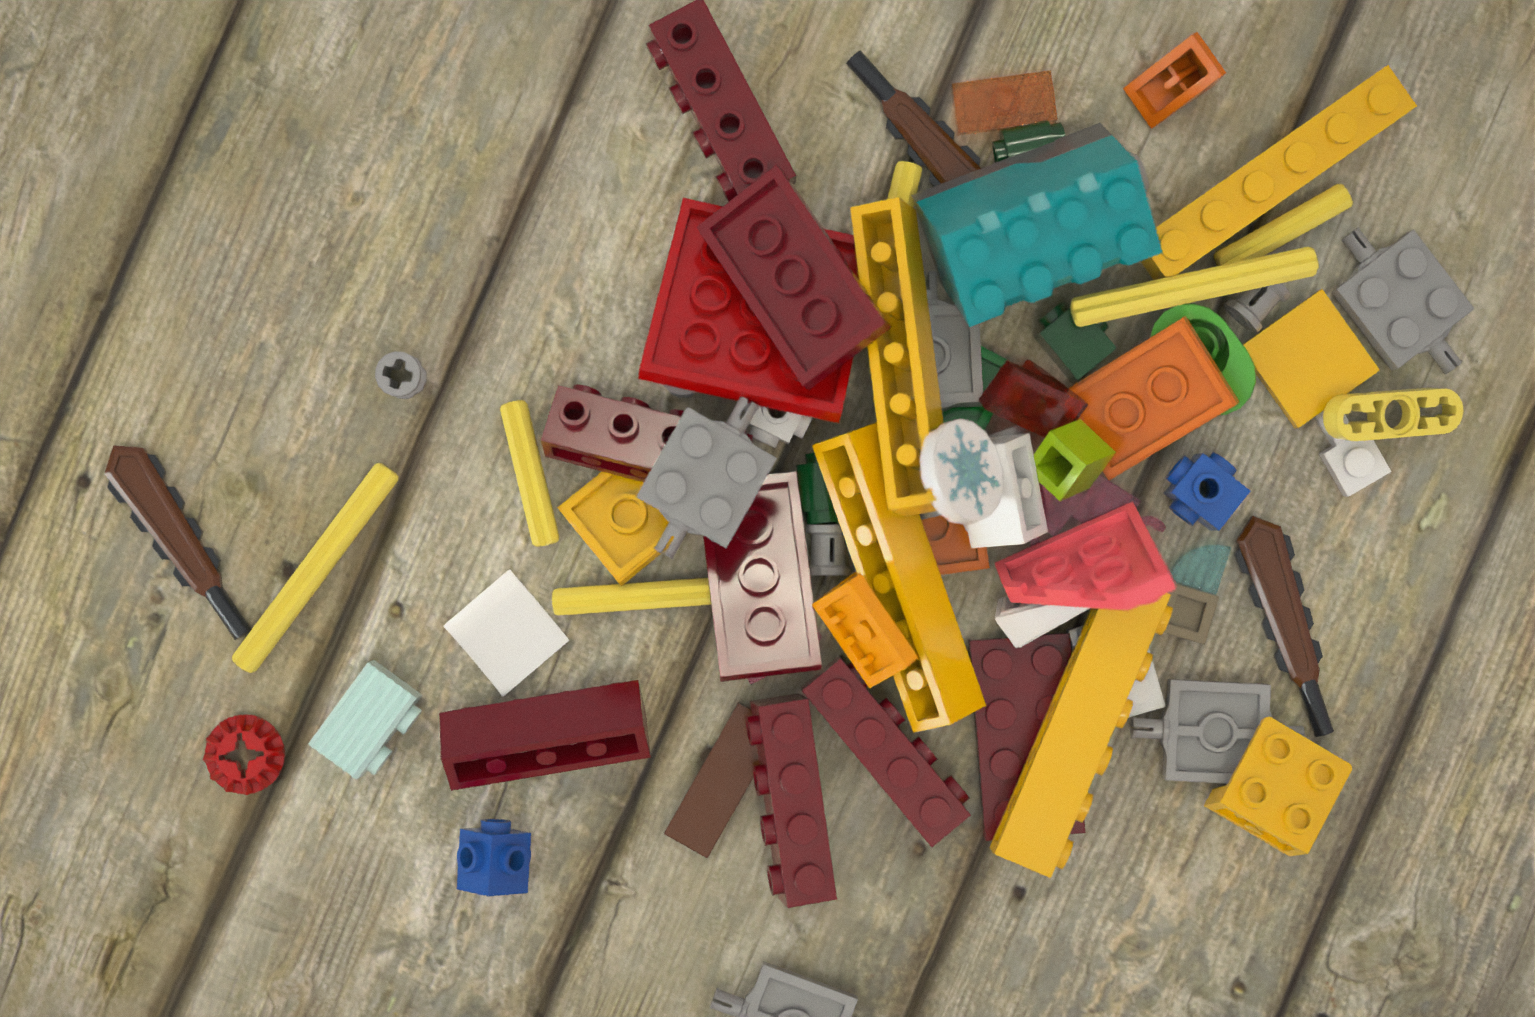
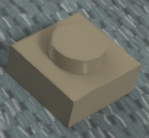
(1191, 613)

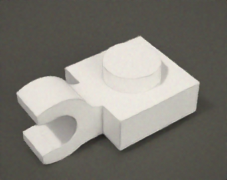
(1352, 462)

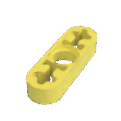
(1375, 405)

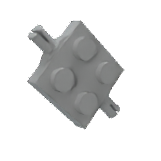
(1402, 300)
(956, 352)
(706, 477)
(1206, 727)
(786, 995)

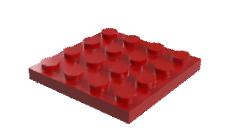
(712, 340)

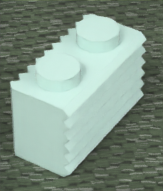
(366, 720)

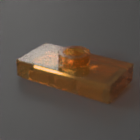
(1003, 102)

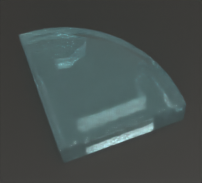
(1201, 567)

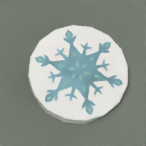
(962, 471)

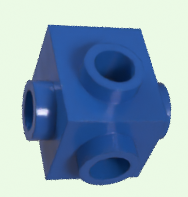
(1222, 490)
(493, 859)

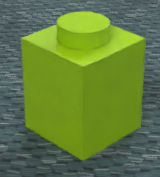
(1071, 459)

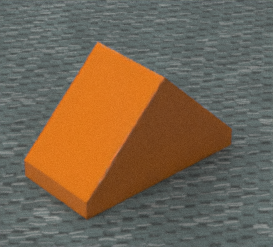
(1175, 80)

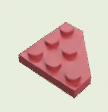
(1093, 565)

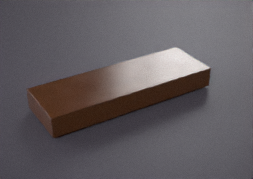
(716, 787)

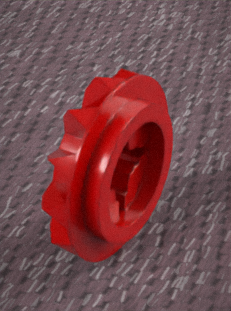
(257, 735)

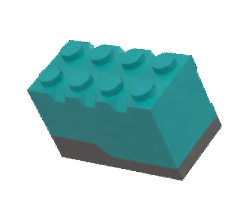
(1038, 222)

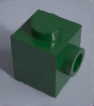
(1071, 346)

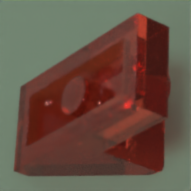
(1031, 398)

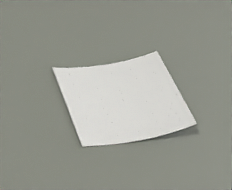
(506, 632)

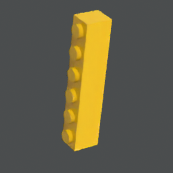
(1279, 172)
(903, 356)
(904, 576)
(1077, 735)

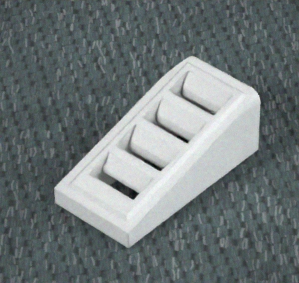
(1029, 621)

